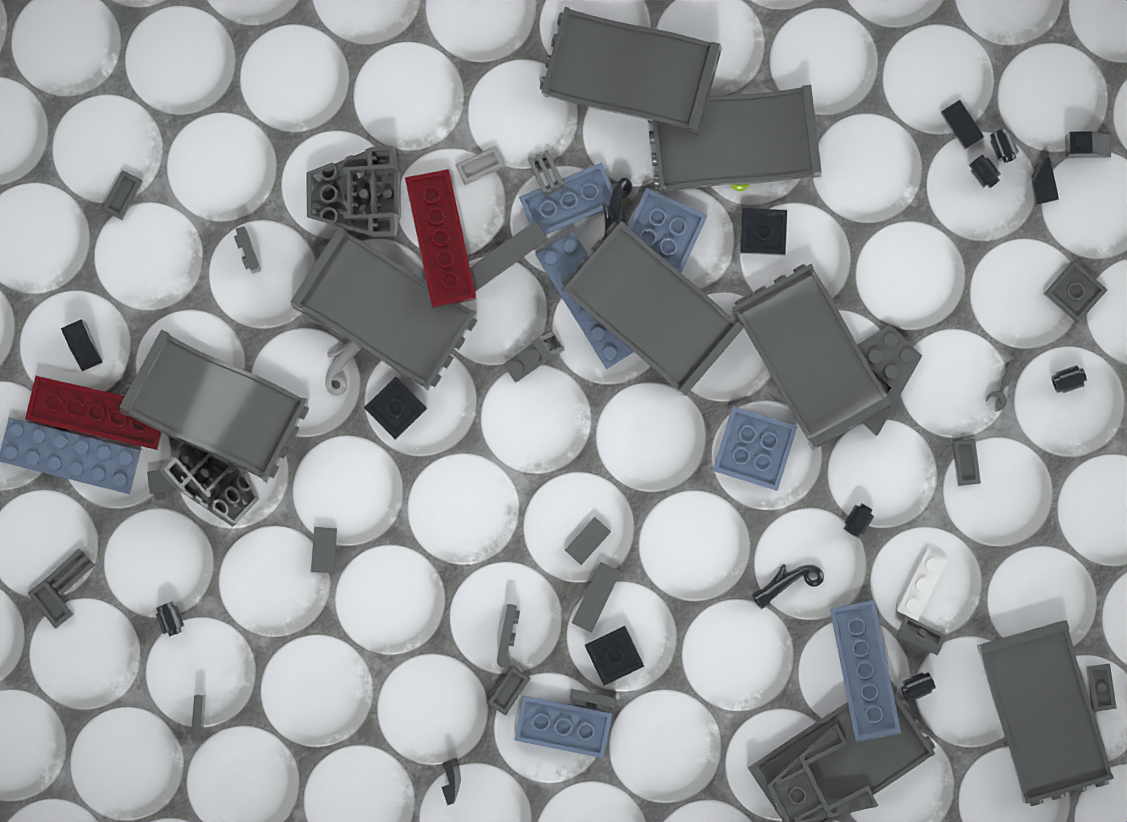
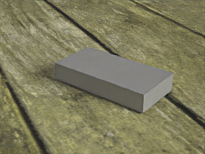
(480, 165)

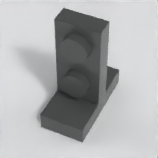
(533, 356)

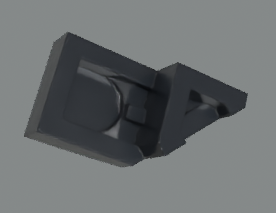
(1044, 183)
(454, 777)

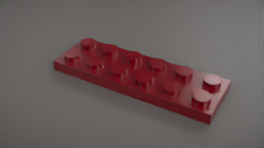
(440, 238)
(87, 412)

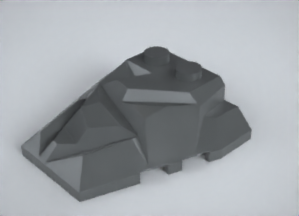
(358, 192)
(210, 482)

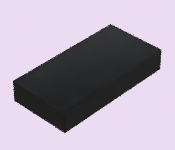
(962, 124)

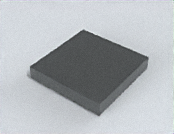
(1075, 291)

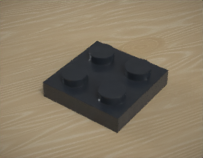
(763, 231)
(395, 408)
(614, 655)

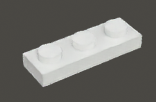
(921, 585)

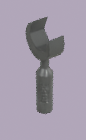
(1004, 383)

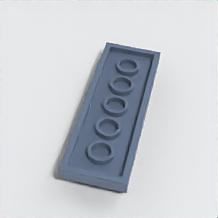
(560, 261)
(69, 455)
(865, 671)

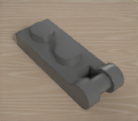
(507, 637)

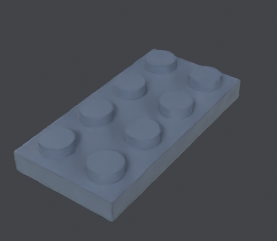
(580, 199)
(563, 726)

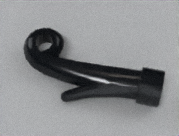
(612, 211)
(781, 582)

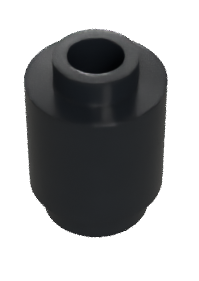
(1004, 145)
(985, 171)
(1069, 379)
(858, 520)
(169, 619)
(918, 686)

